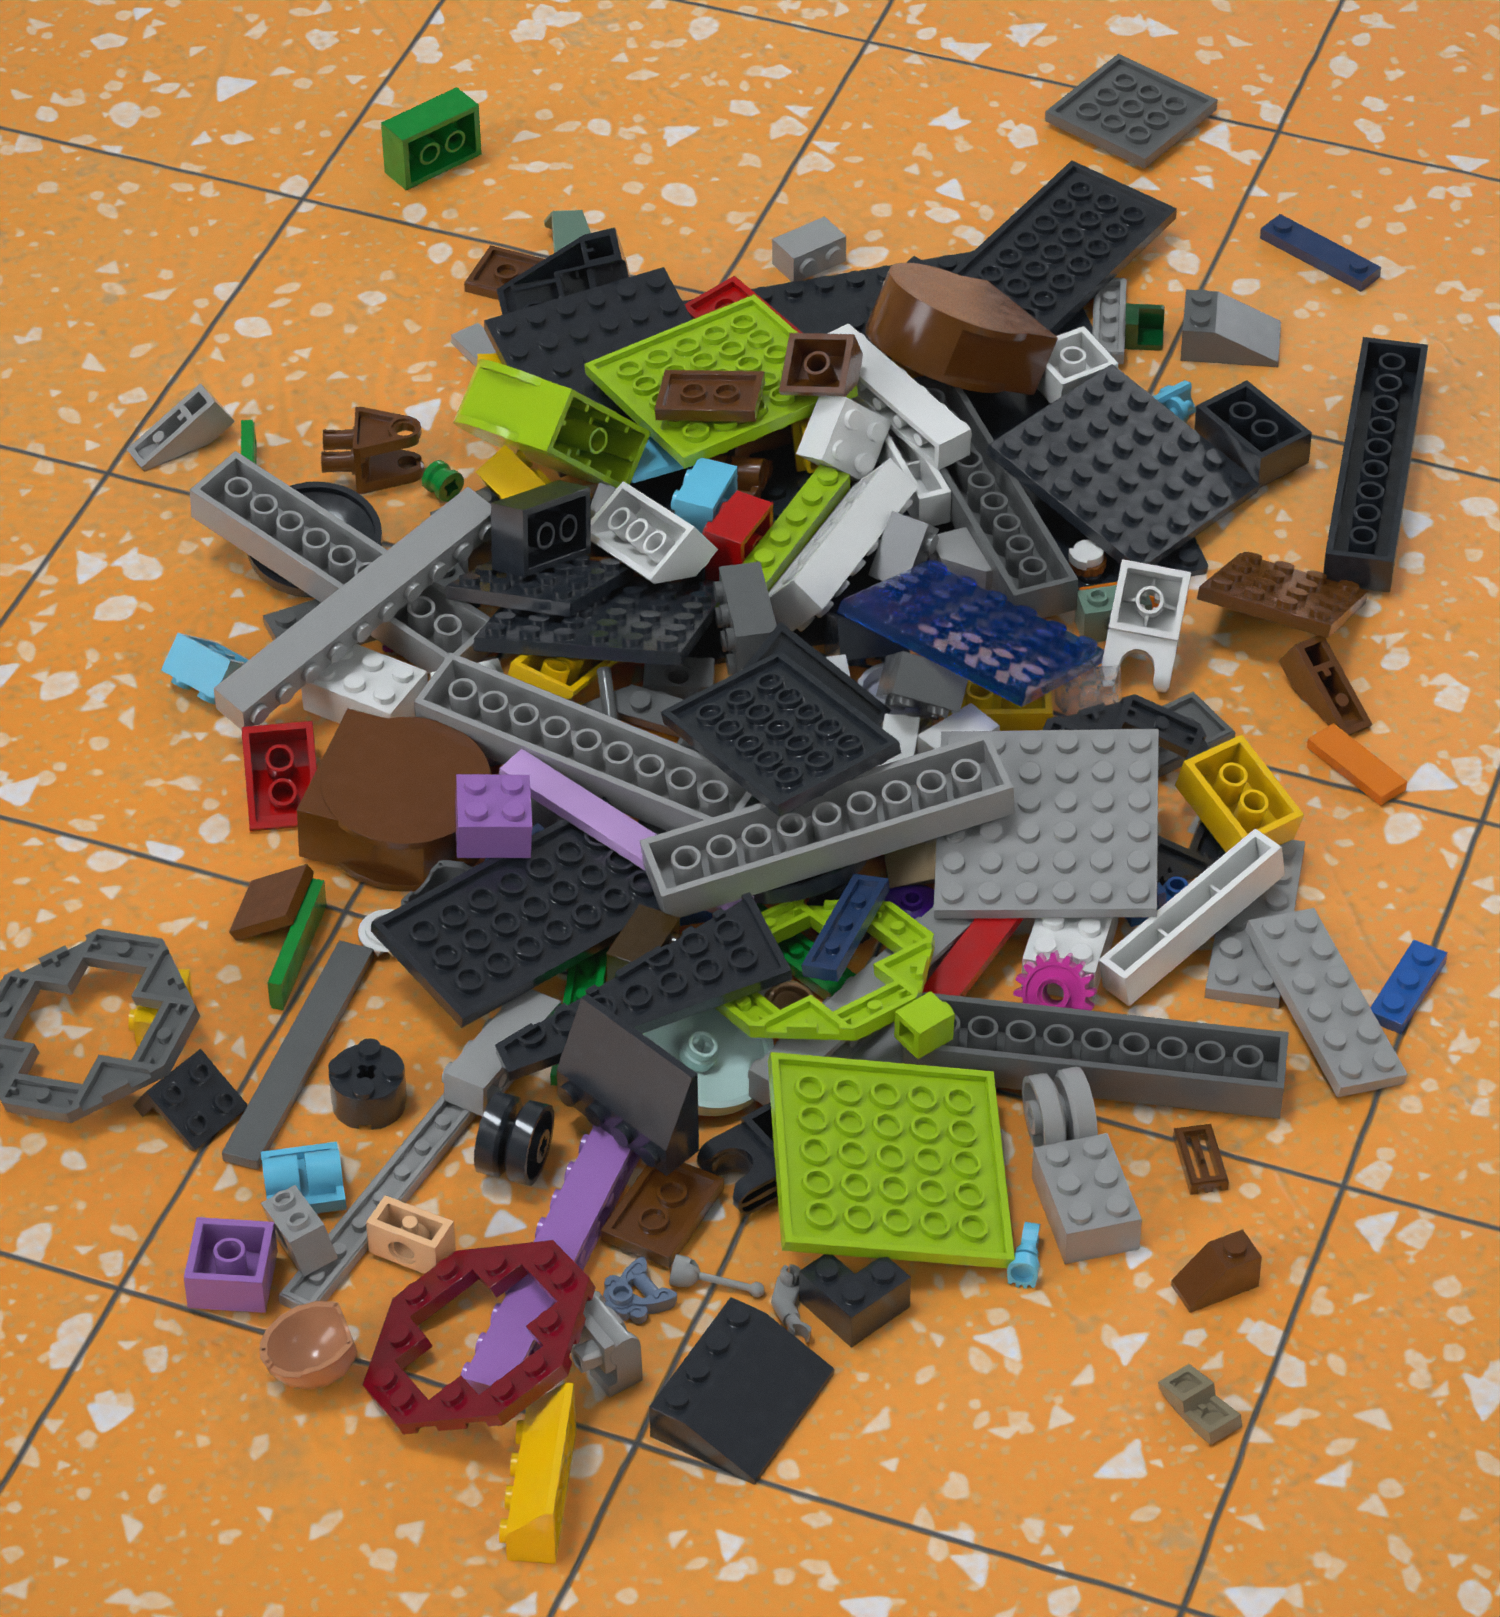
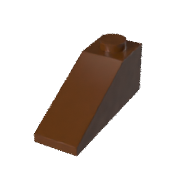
(1323, 684)

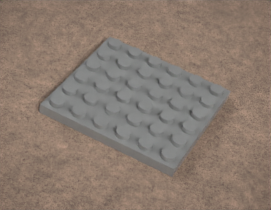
(1077, 836)

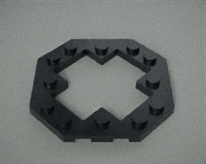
(1176, 735)

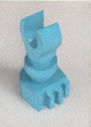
(1026, 1265)

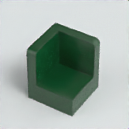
(1144, 326)

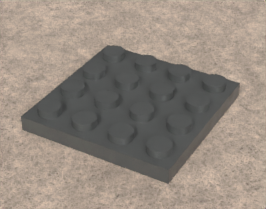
(1131, 110)

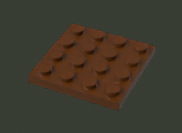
(1283, 594)

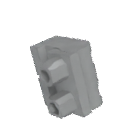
(607, 1348)

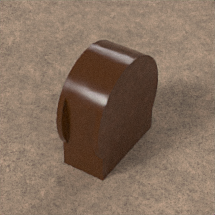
(958, 331)
(387, 799)

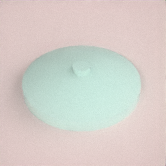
(718, 1055)

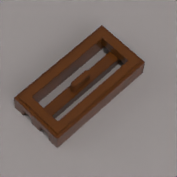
(1206, 1181)

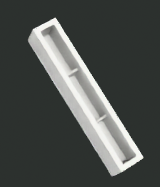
(933, 496)
(1192, 917)

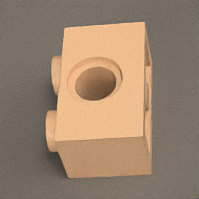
(409, 1235)

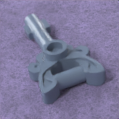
(627, 1305)

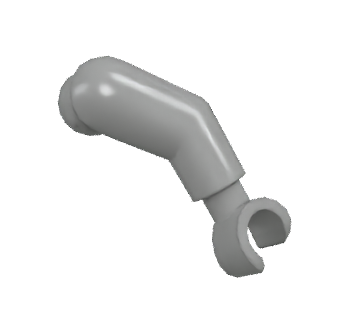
(784, 1301)

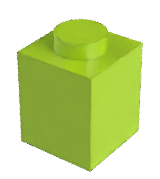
(924, 1024)

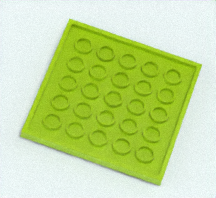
(728, 339)
(889, 1161)

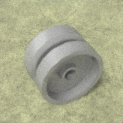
(1058, 1107)

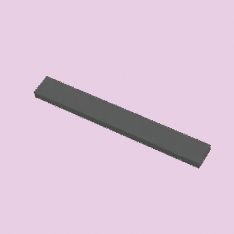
(298, 1055)

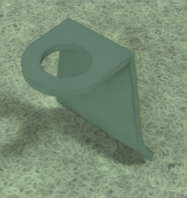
(566, 226)

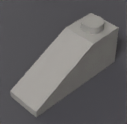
(185, 428)

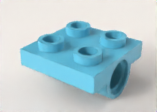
(312, 1169)

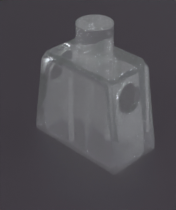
(1089, 689)

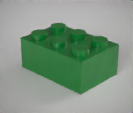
(431, 138)

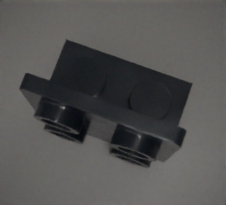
(194, 1100)

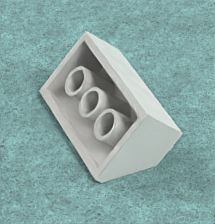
(649, 537)

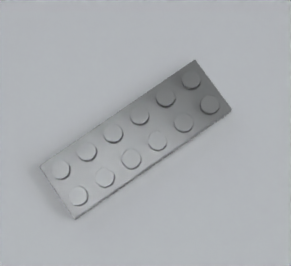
(1235, 966)
(1326, 1002)

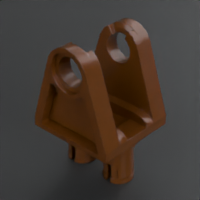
(374, 450)

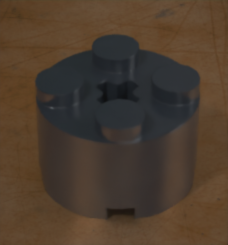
(367, 1085)

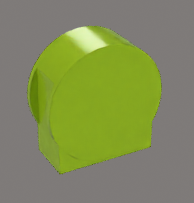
(550, 425)

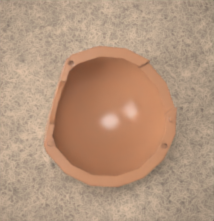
(309, 1346)

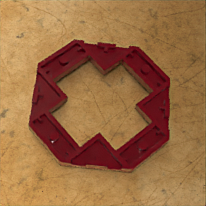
(458, 1402)

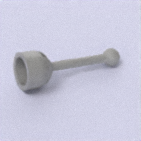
(686, 1273)

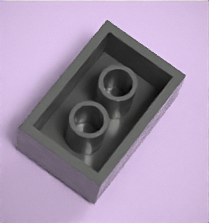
(742, 613)

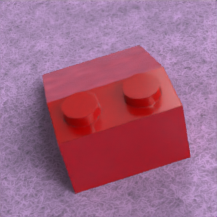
(277, 772)

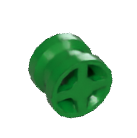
(442, 480)

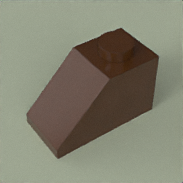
(1219, 1271)

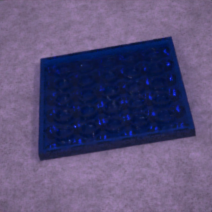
(973, 632)

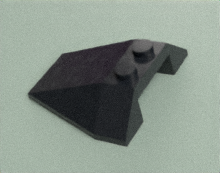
(579, 266)

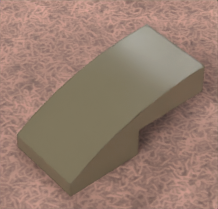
(1198, 1405)

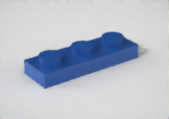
(1408, 985)

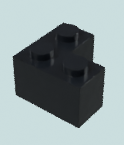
(854, 1302)

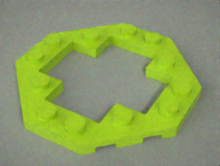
(808, 1018)

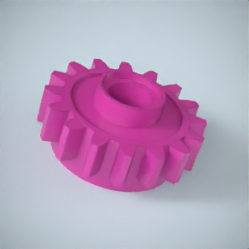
(1058, 971)

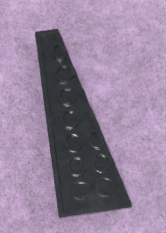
(695, 973)

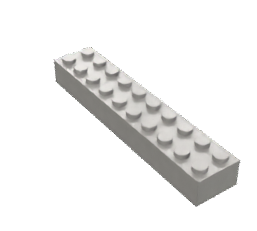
(323, 554)
(602, 754)
(852, 823)

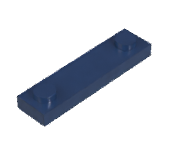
(1320, 252)
(845, 927)

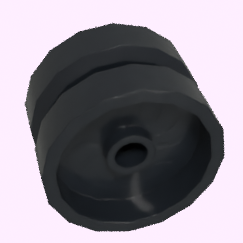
(514, 1138)

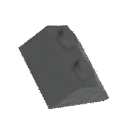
(1227, 331)

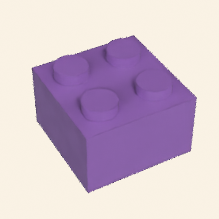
(493, 816)
(230, 1264)

